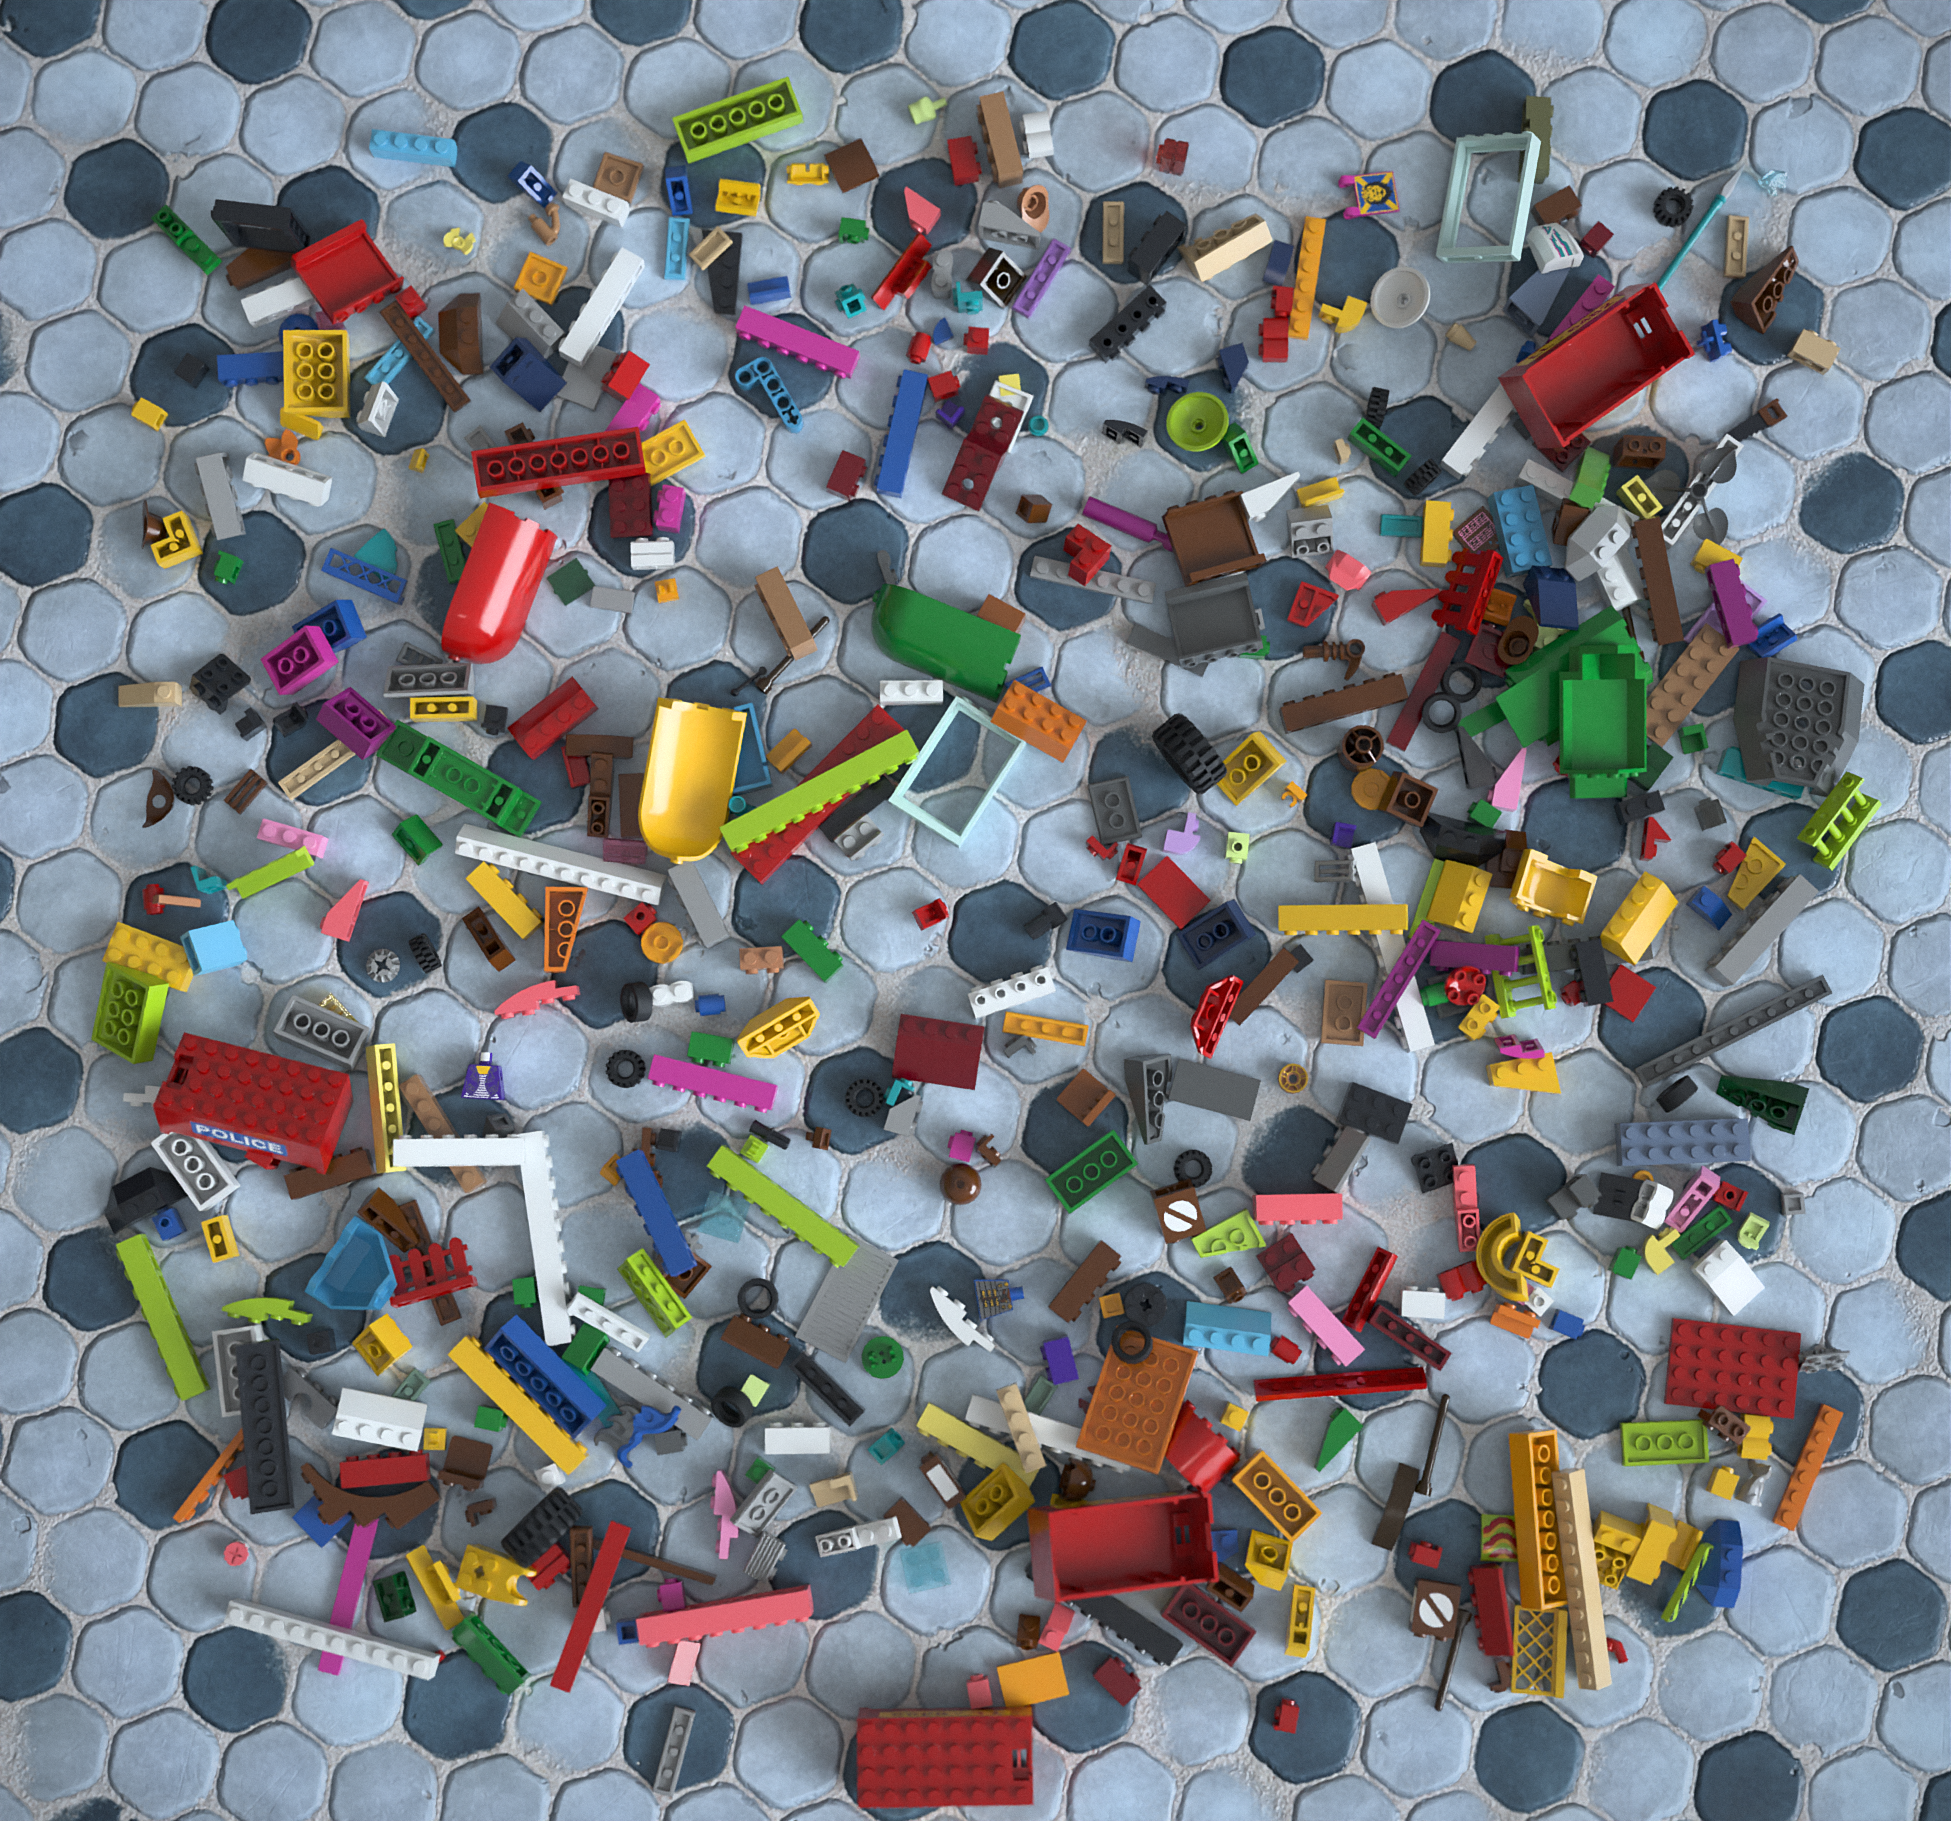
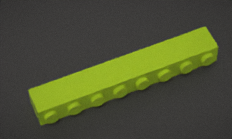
(783, 1205)
(162, 1316)

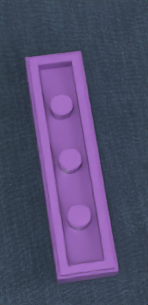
(1041, 278)

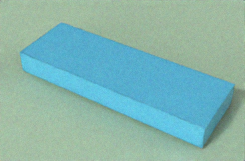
(676, 249)

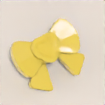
(453, 240)

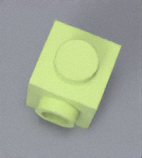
(1237, 847)

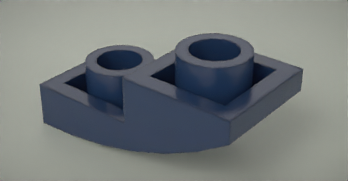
(1278, 263)
(1158, 384)

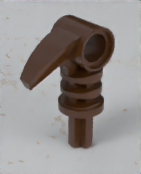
(1342, 651)

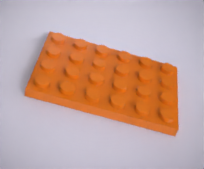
(1137, 1403)

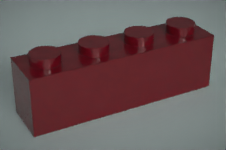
(1408, 1337)

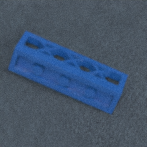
(366, 585)

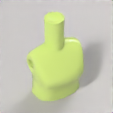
(925, 109)

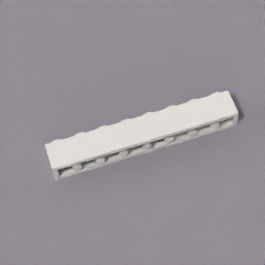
(1048, 1431)

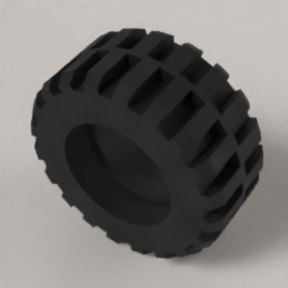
(1189, 753)
(541, 1527)

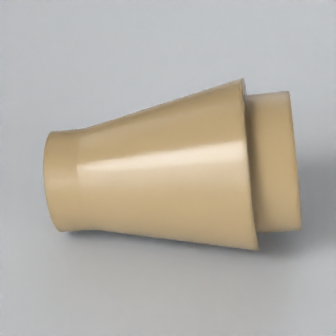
(1460, 336)

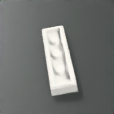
(607, 1322)

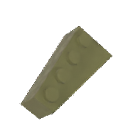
(1537, 119)

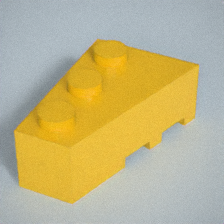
(1525, 1074)
(1657, 1535)

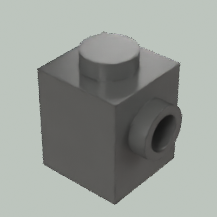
(670, 1441)

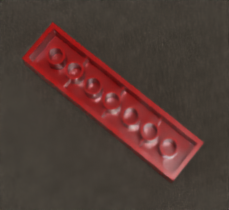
(558, 462)

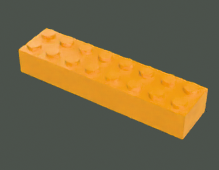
(1537, 1532)

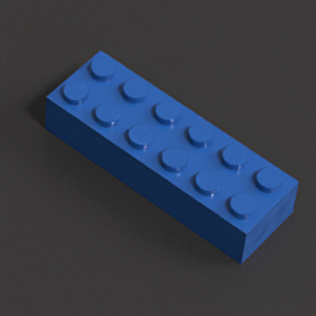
(545, 1376)

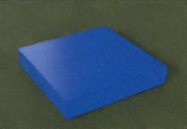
(312, 1525)

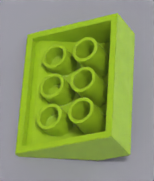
(129, 1012)

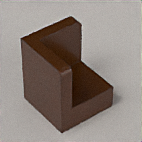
(1033, 508)

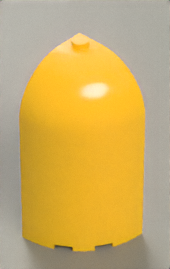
(689, 778)

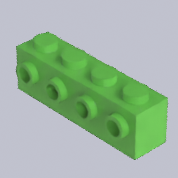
(1590, 478)

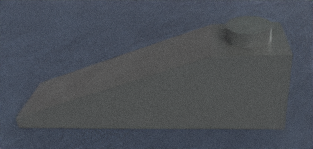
(1147, 1085)

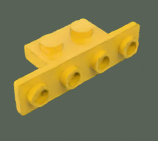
(437, 1586)

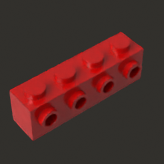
(385, 1470)

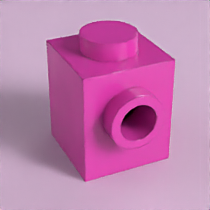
(961, 1145)
(672, 1594)

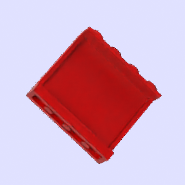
(346, 272)

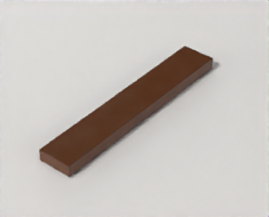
(425, 356)
(445, 1305)
(662, 1564)

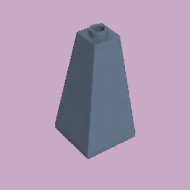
(1534, 298)

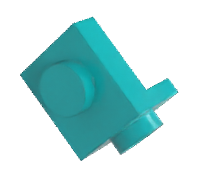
(893, 1092)

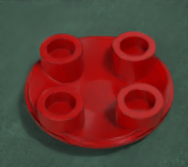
(1465, 985)

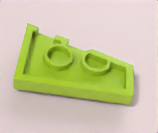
(1229, 1235)

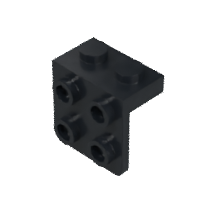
(218, 682)

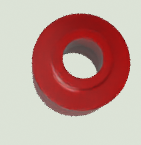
(919, 348)
(148, 893)
(1285, 1349)

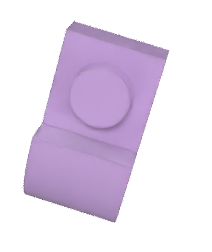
(1182, 842)

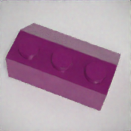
(355, 722)

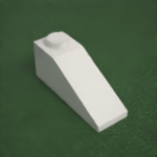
(1262, 500)

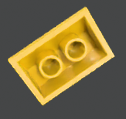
(1459, 896)
(996, 1502)

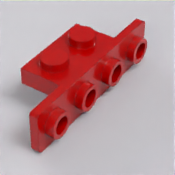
(905, 273)

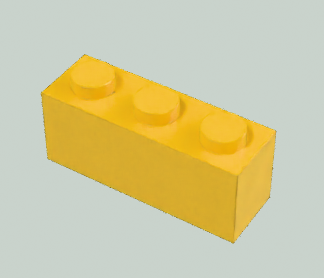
(1436, 534)
(443, 709)

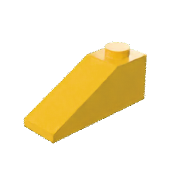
(1300, 1621)

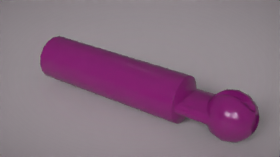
(1125, 522)

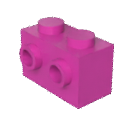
(670, 510)

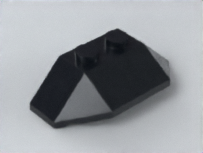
(1461, 840)
(141, 1197)

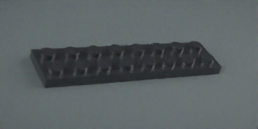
(264, 1426)

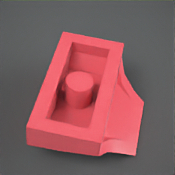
(1347, 571)

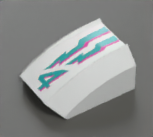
(1554, 248)

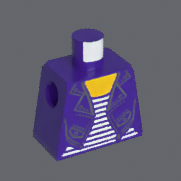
(484, 1080)

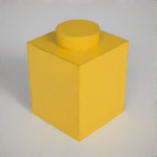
(148, 414)
(1234, 1416)
(1722, 1482)

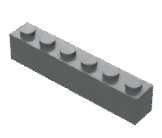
(1559, 957)

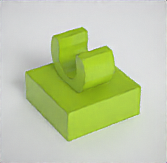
(754, 1149)

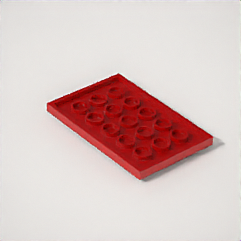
(1732, 1367)

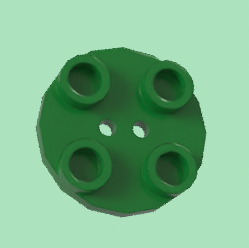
(873, 1360)

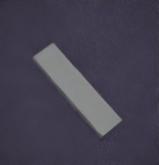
(674, 1751)

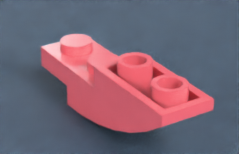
(528, 999)
(1465, 1207)

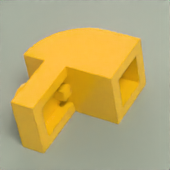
(1345, 319)

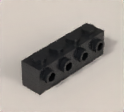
(1127, 324)

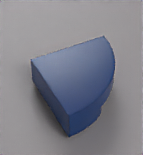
(942, 332)

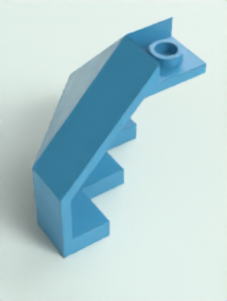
(355, 1271)

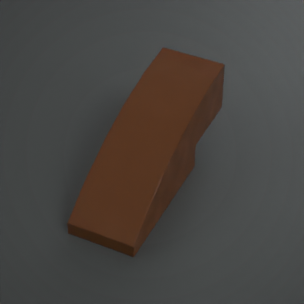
(583, 745)

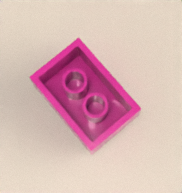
(299, 660)

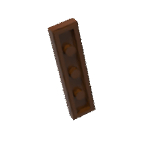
(581, 1560)

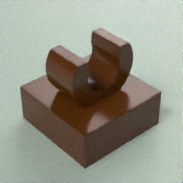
(820, 1138)

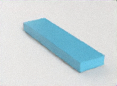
(395, 357)

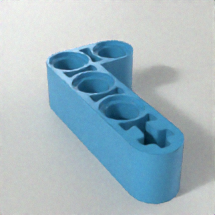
(774, 396)

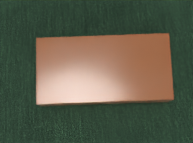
(176, 901)

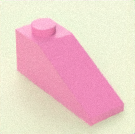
(1506, 789)
(1692, 1199)

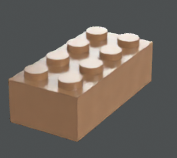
(999, 140)
(783, 608)

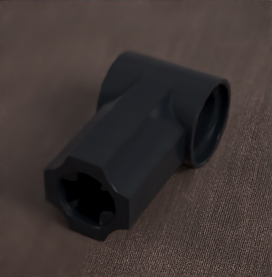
(1049, 918)

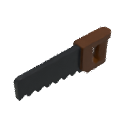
(1758, 421)

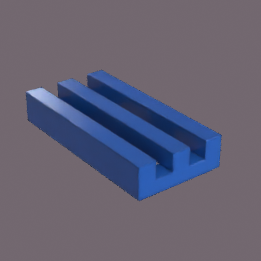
(1044, 677)

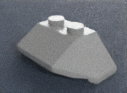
(1596, 541)

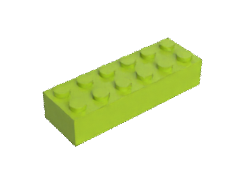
(738, 120)

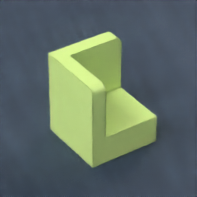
(755, 1389)

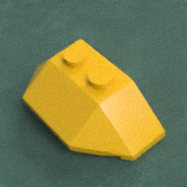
(779, 1028)

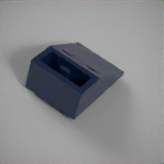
(528, 373)

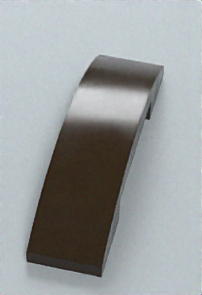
(1396, 1507)

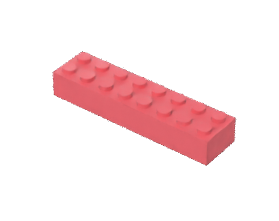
(725, 1615)

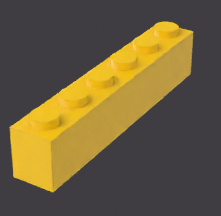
(1343, 918)

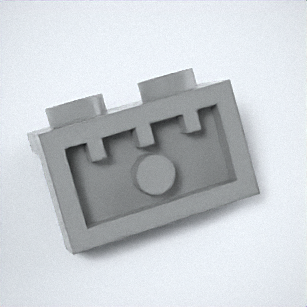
(858, 837)

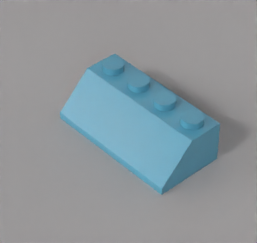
(1227, 1328)

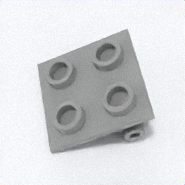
(1826, 1359)

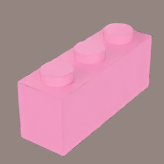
(292, 837)

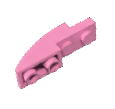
(724, 1504)

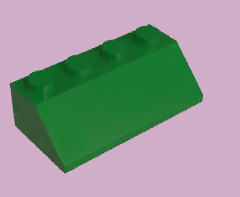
(490, 1653)

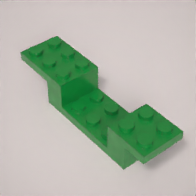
(459, 778)

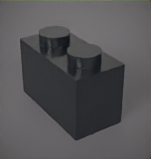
(1639, 807)

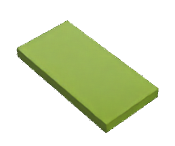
(1664, 1442)

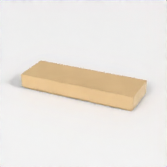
(1113, 232)
(1736, 247)

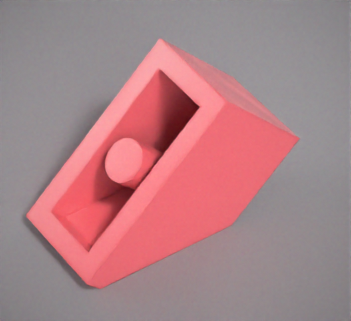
(921, 212)

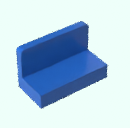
(769, 290)

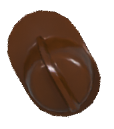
(153, 527)
(1518, 640)

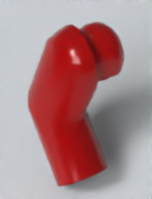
(1616, 1647)

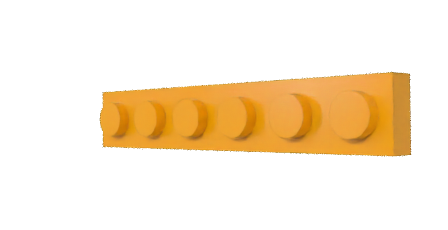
(1306, 278)

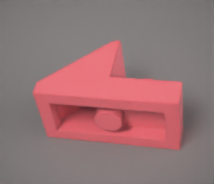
(1056, 1626)

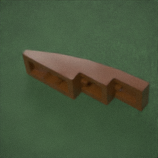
(1263, 985)

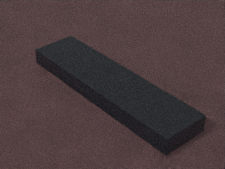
(863, 803)

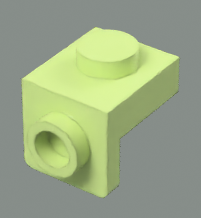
(1752, 1231)

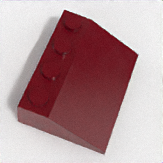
(937, 1051)

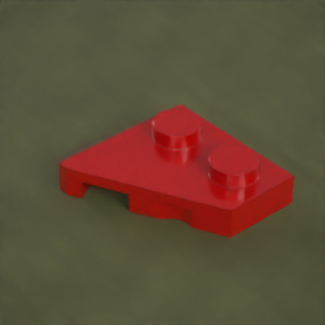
(1310, 604)

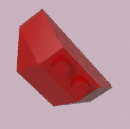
(1213, 1013)

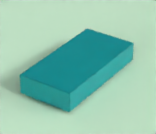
(1401, 526)

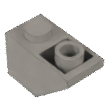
(901, 1117)

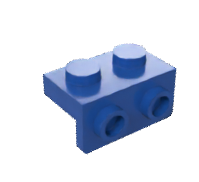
(1772, 637)

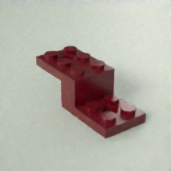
(982, 452)

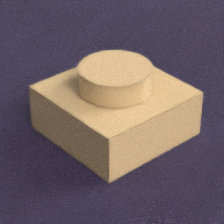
(1342, 451)

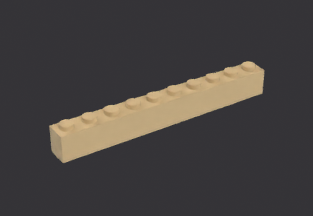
(1581, 1578)

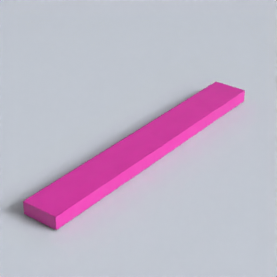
(349, 1590)

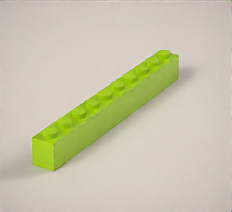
(819, 791)

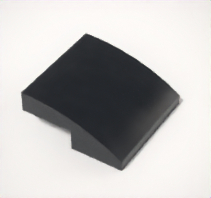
(1117, 430)

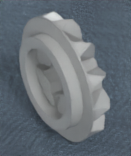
(384, 975)

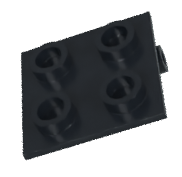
(1435, 1167)

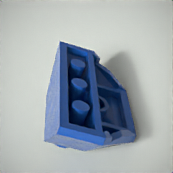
(1722, 1572)

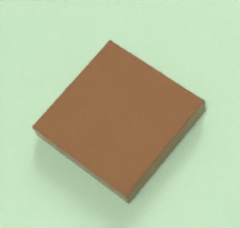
(618, 176)

